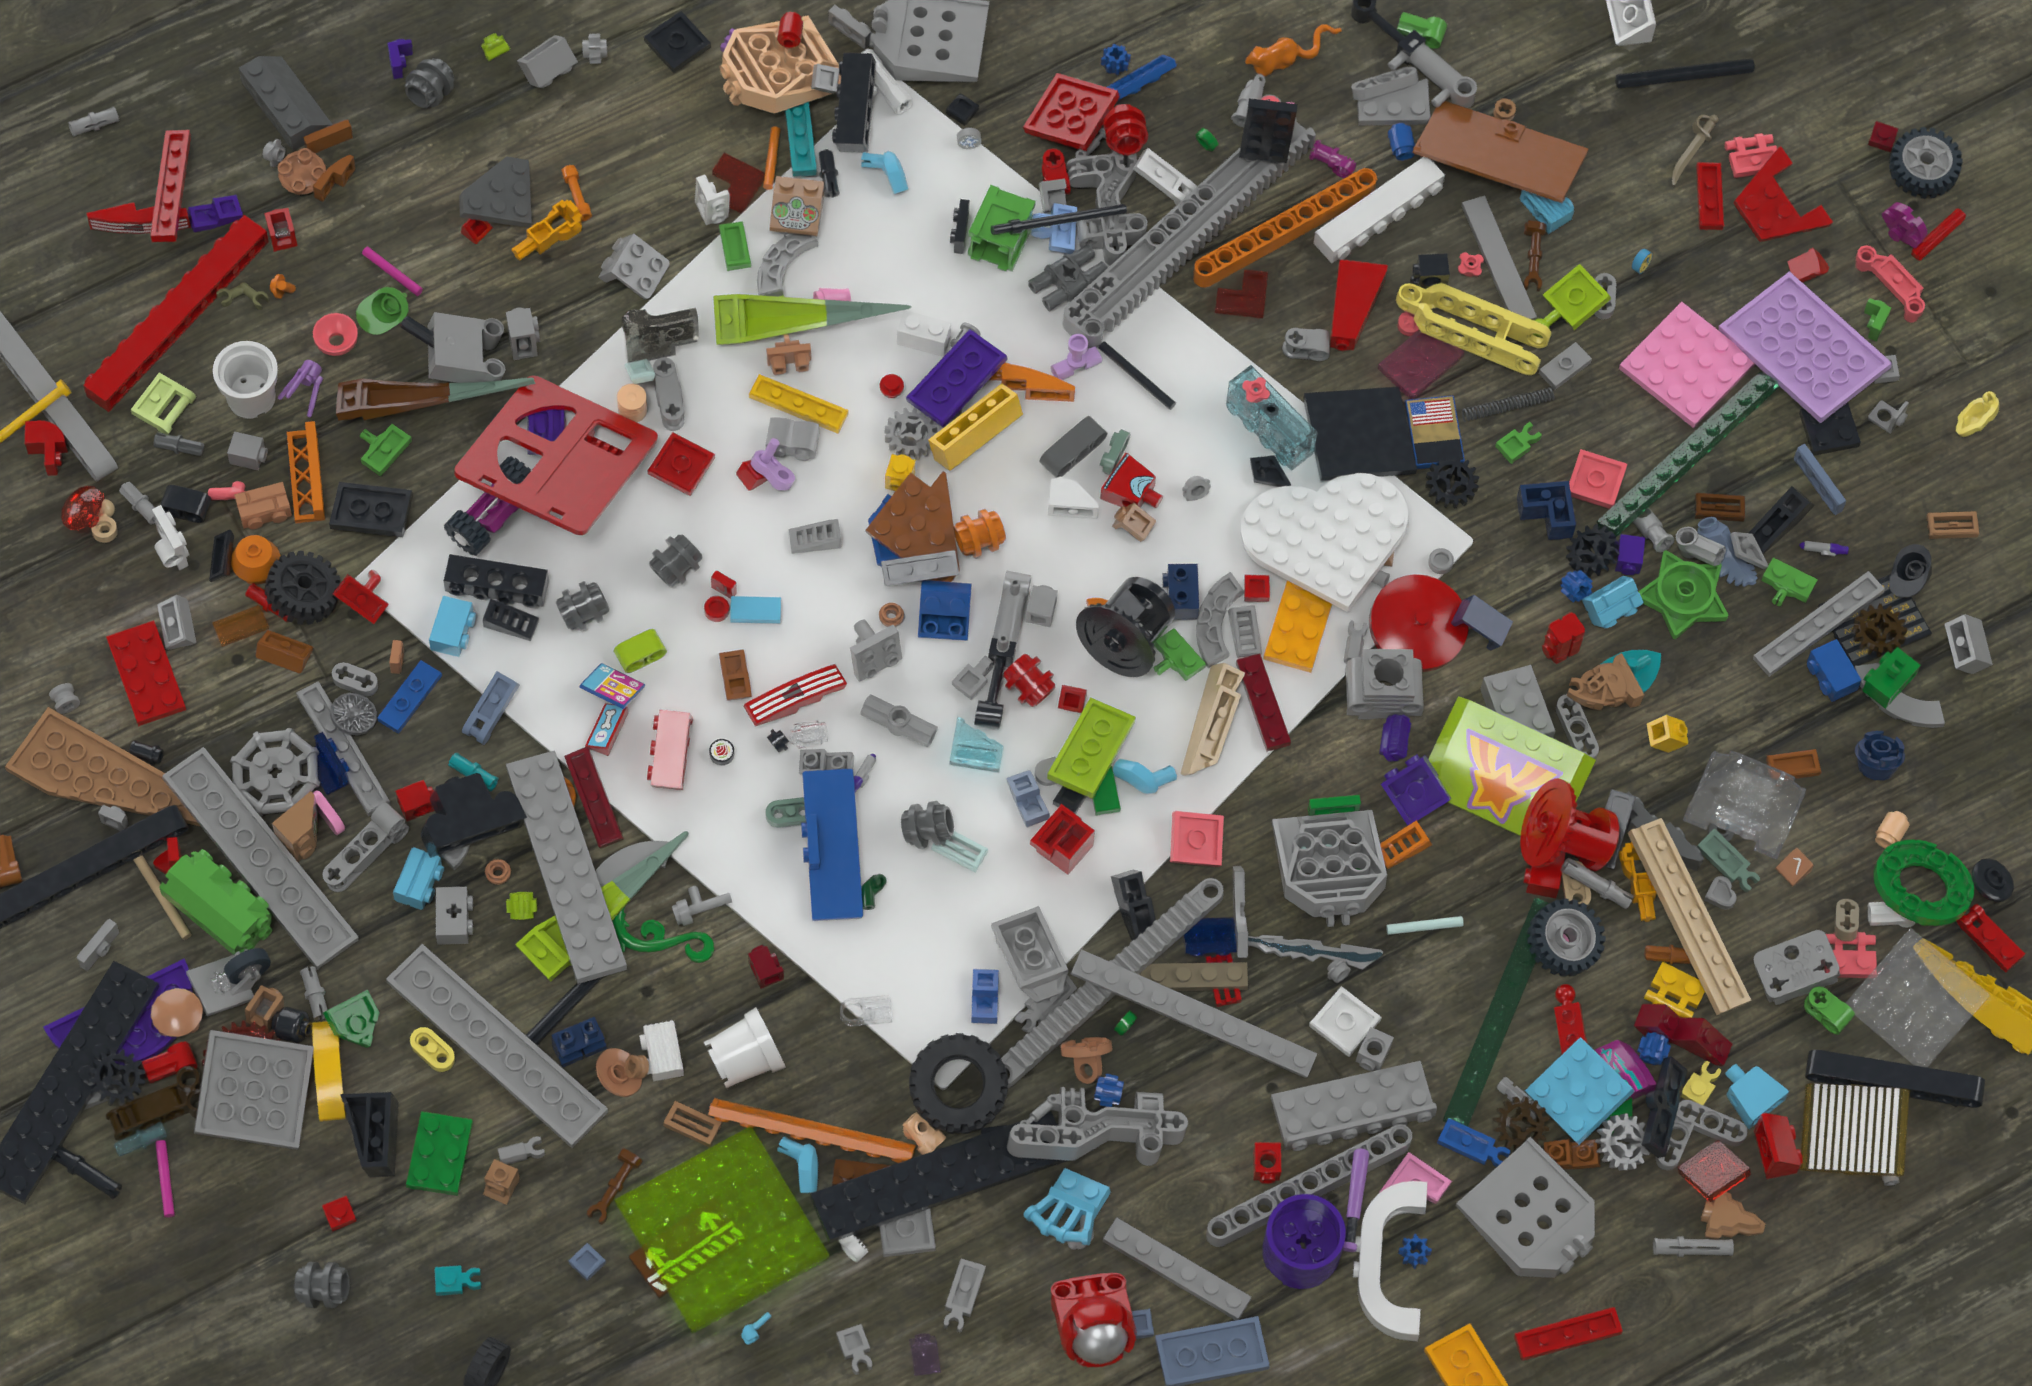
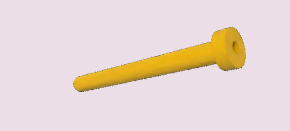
(61, 389)

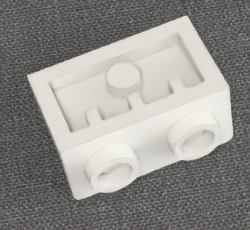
(712, 205)

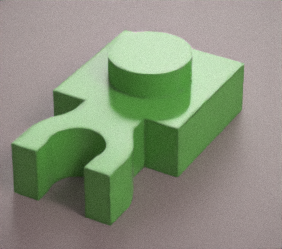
(1517, 444)

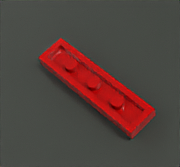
(1568, 1333)

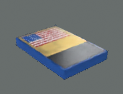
(1434, 430)

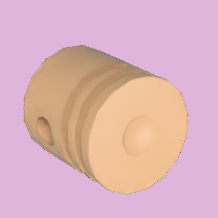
(632, 402)

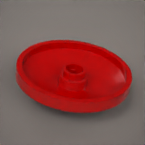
(1418, 616)

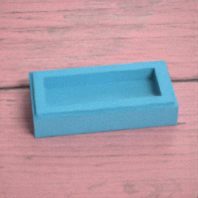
(755, 609)

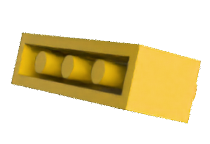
(975, 427)

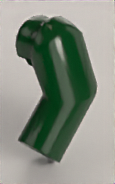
(870, 889)

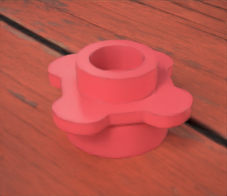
(1468, 270)
(1253, 396)

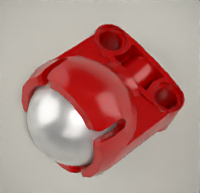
(1094, 1318)

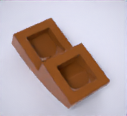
(337, 173)
(735, 675)

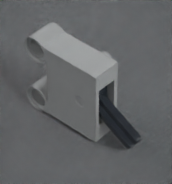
(457, 347)

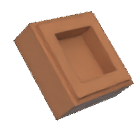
(396, 657)

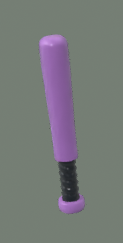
(1356, 1192)

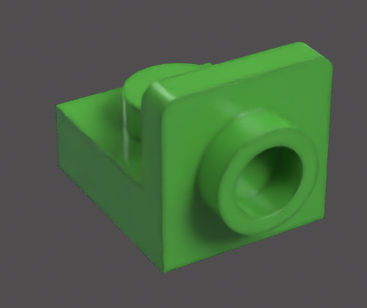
(1879, 315)

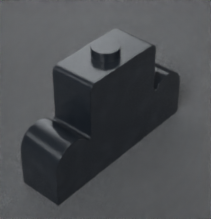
(468, 814)

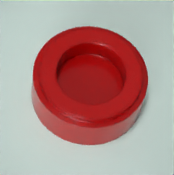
(716, 608)

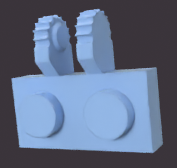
(1060, 236)

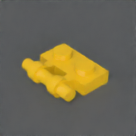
(1677, 985)

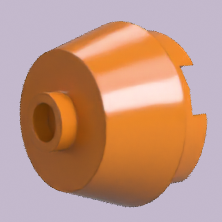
(254, 559)

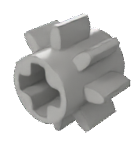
(594, 48)

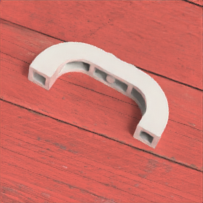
(1392, 1201)

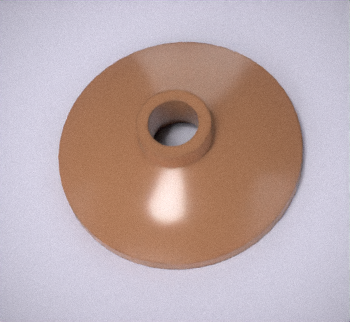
(612, 1073)

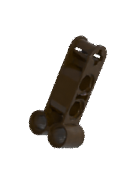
(157, 1106)

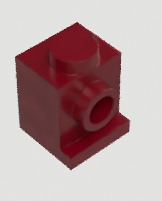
(765, 966)

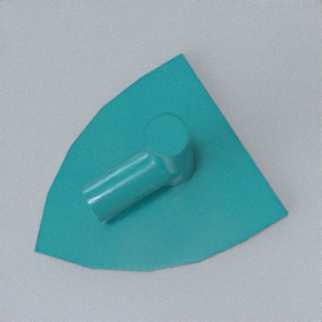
(1643, 665)

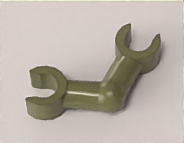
(242, 288)

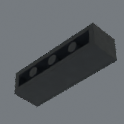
(855, 102)

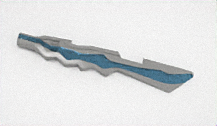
(1312, 949)

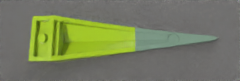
(758, 317)
(545, 943)

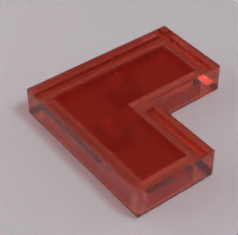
(743, 179)
(1249, 301)

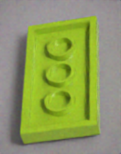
(1091, 747)

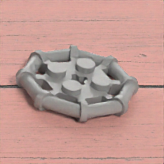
(274, 757)

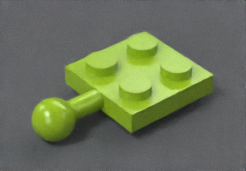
(1574, 298)

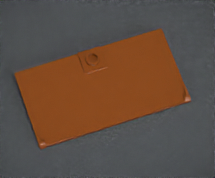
(1501, 151)

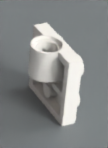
(172, 545)

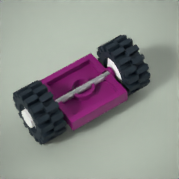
(487, 513)

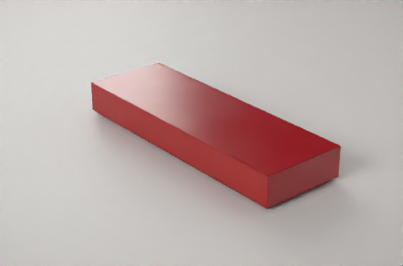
(1709, 196)

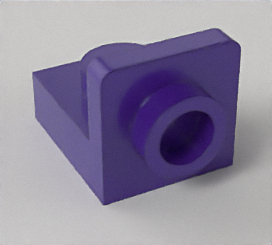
(397, 51)

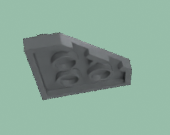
(500, 195)

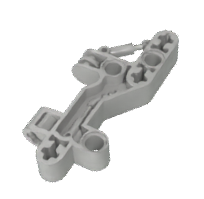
(1111, 187)
(1093, 1129)

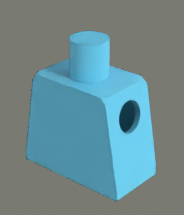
(1754, 1093)

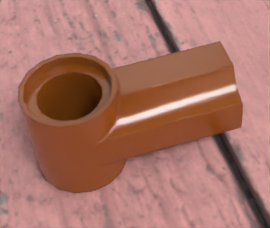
(9, 866)

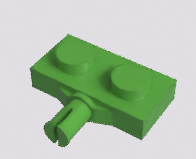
(384, 448)
(1788, 581)
(1178, 656)

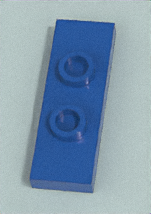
(1146, 74)
(409, 696)

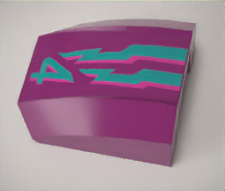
(1628, 1066)

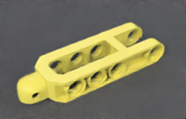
(1497, 348)

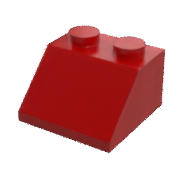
(1777, 1146)

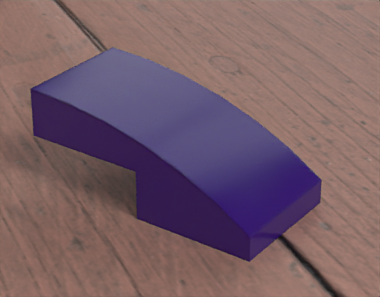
(219, 213)

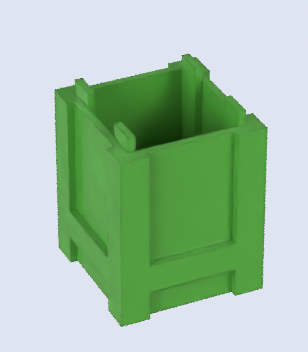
(997, 209)

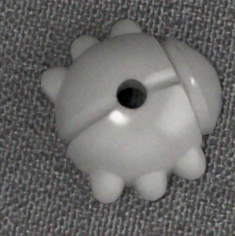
(1196, 488)

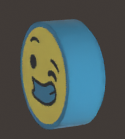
(1641, 261)

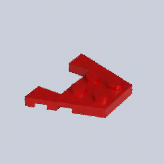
(1769, 209)

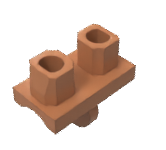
(786, 353)

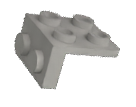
(635, 265)

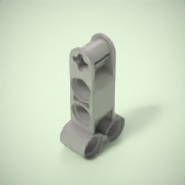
(386, 826)

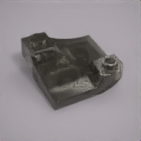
(657, 336)

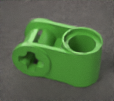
(1830, 1011)

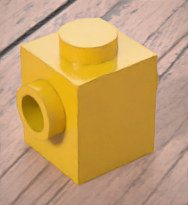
(898, 470)
(1667, 733)

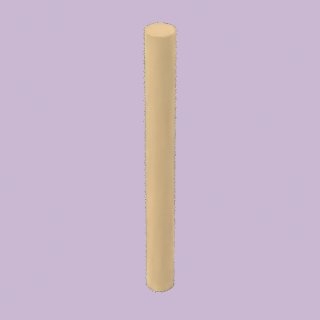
(167, 906)

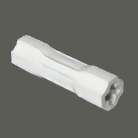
(894, 93)

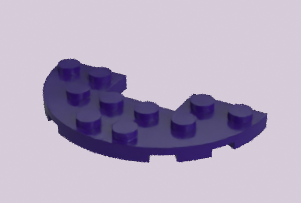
(145, 1038)

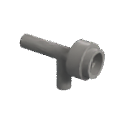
(684, 912)

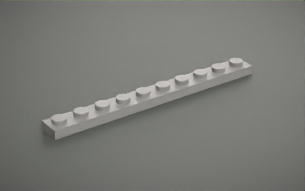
(1193, 1014)

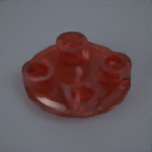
(82, 508)

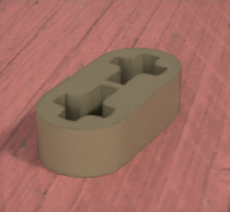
(1842, 919)

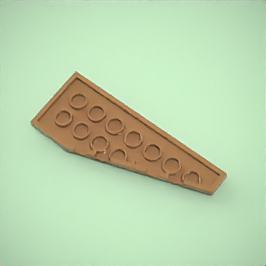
(86, 768)

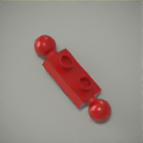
(1568, 1017)

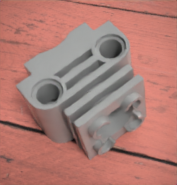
(1375, 700)

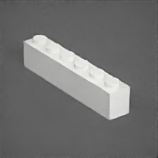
(1379, 209)

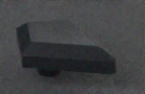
(1268, 471)

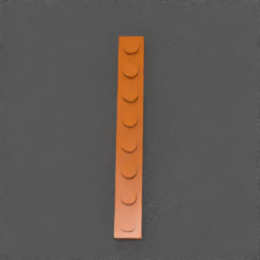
(802, 1128)

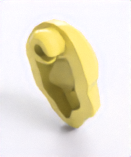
(1977, 414)

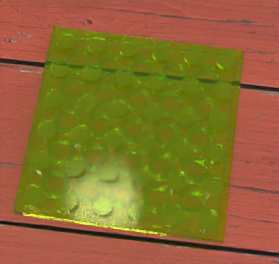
(721, 1229)

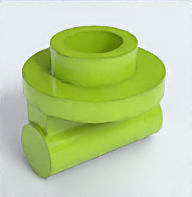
(494, 46)

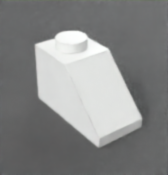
(1070, 499)

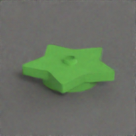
(1684, 594)

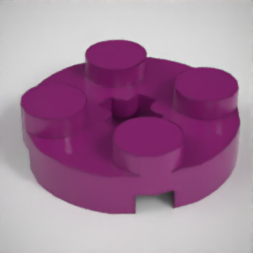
(1904, 225)

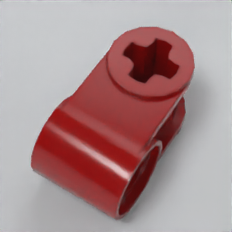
(1055, 171)

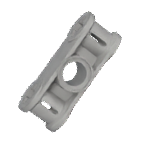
(668, 394)

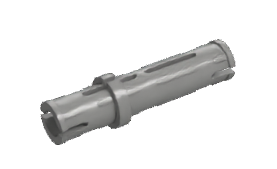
(1605, 888)
(1662, 1246)

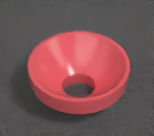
(333, 325)

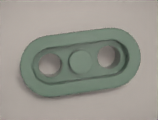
(1119, 443)
(789, 809)

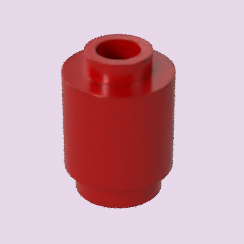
(790, 30)

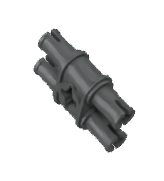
(1074, 280)

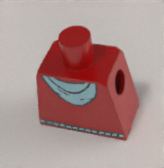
(1130, 484)

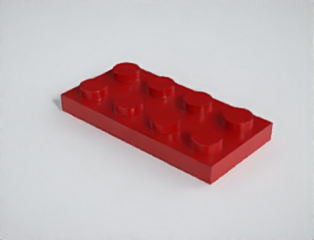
(146, 673)

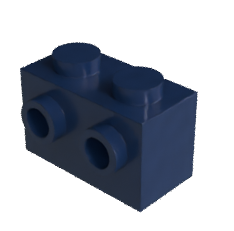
(1183, 589)

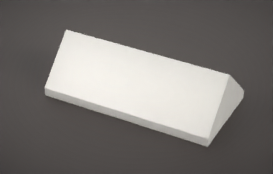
(1631, 21)

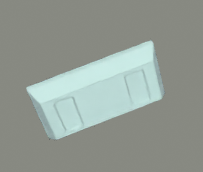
(640, 371)

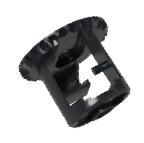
(1116, 620)

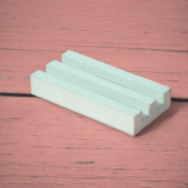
(958, 858)

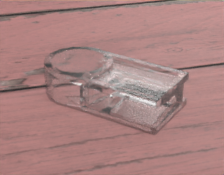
(874, 1009)

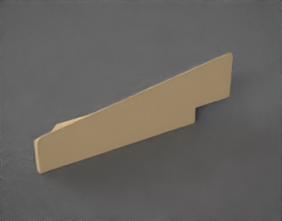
(1213, 718)

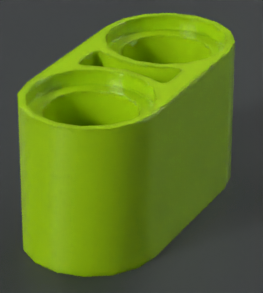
(640, 651)

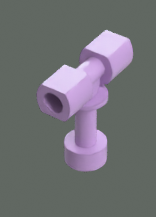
(1077, 358)

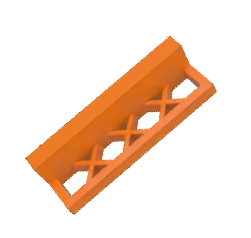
(314, 471)

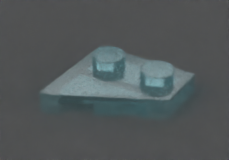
(974, 749)

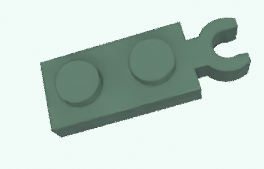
(1727, 859)

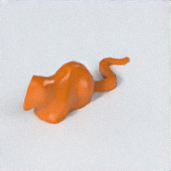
(1284, 52)

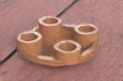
(300, 171)
(176, 1013)

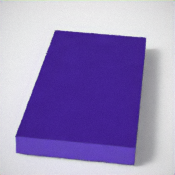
(956, 378)

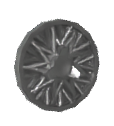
(353, 714)

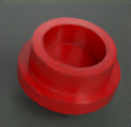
(891, 385)

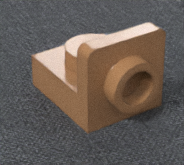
(1134, 521)

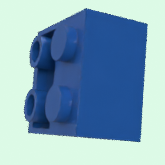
(944, 610)

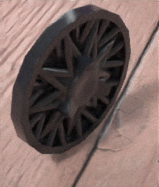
(1992, 880)

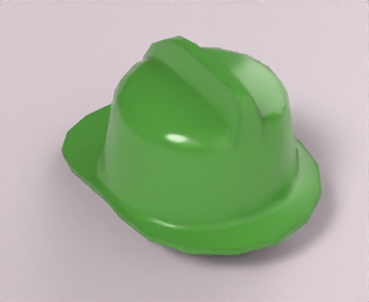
(382, 310)

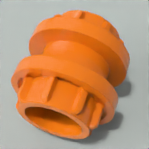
(979, 533)

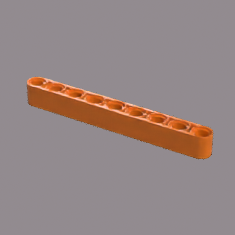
(1278, 236)

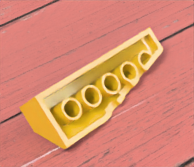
(2004, 1012)

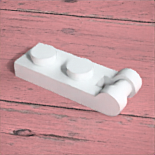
(1163, 176)

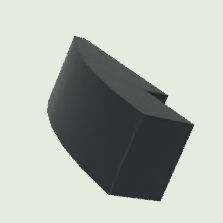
(1133, 902)

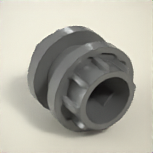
(429, 83)
(675, 560)
(582, 605)
(928, 824)
(324, 1285)

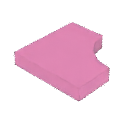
(1416, 1170)

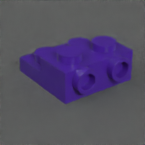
(1415, 789)

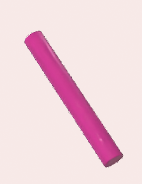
(392, 271)
(165, 1181)

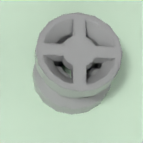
(64, 698)

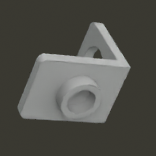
(1897, 417)

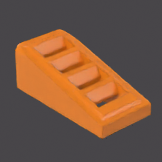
(1405, 833)

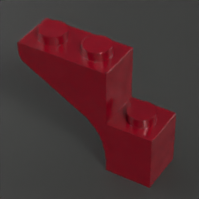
(1689, 1033)

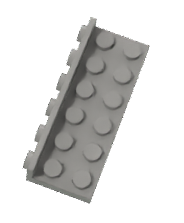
(1353, 1106)

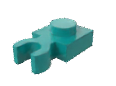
(451, 1280)

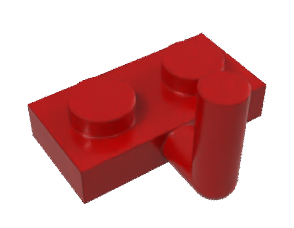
(362, 597)

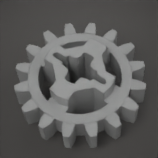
(910, 434)
(1622, 1154)

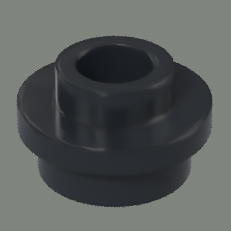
(778, 740)

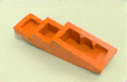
(1034, 383)

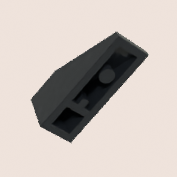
(1781, 518)

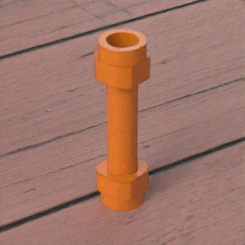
(571, 177)

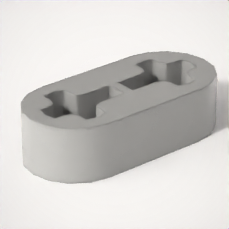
(1611, 290)
(356, 675)

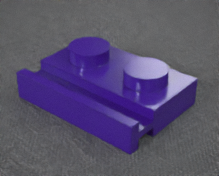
(546, 424)

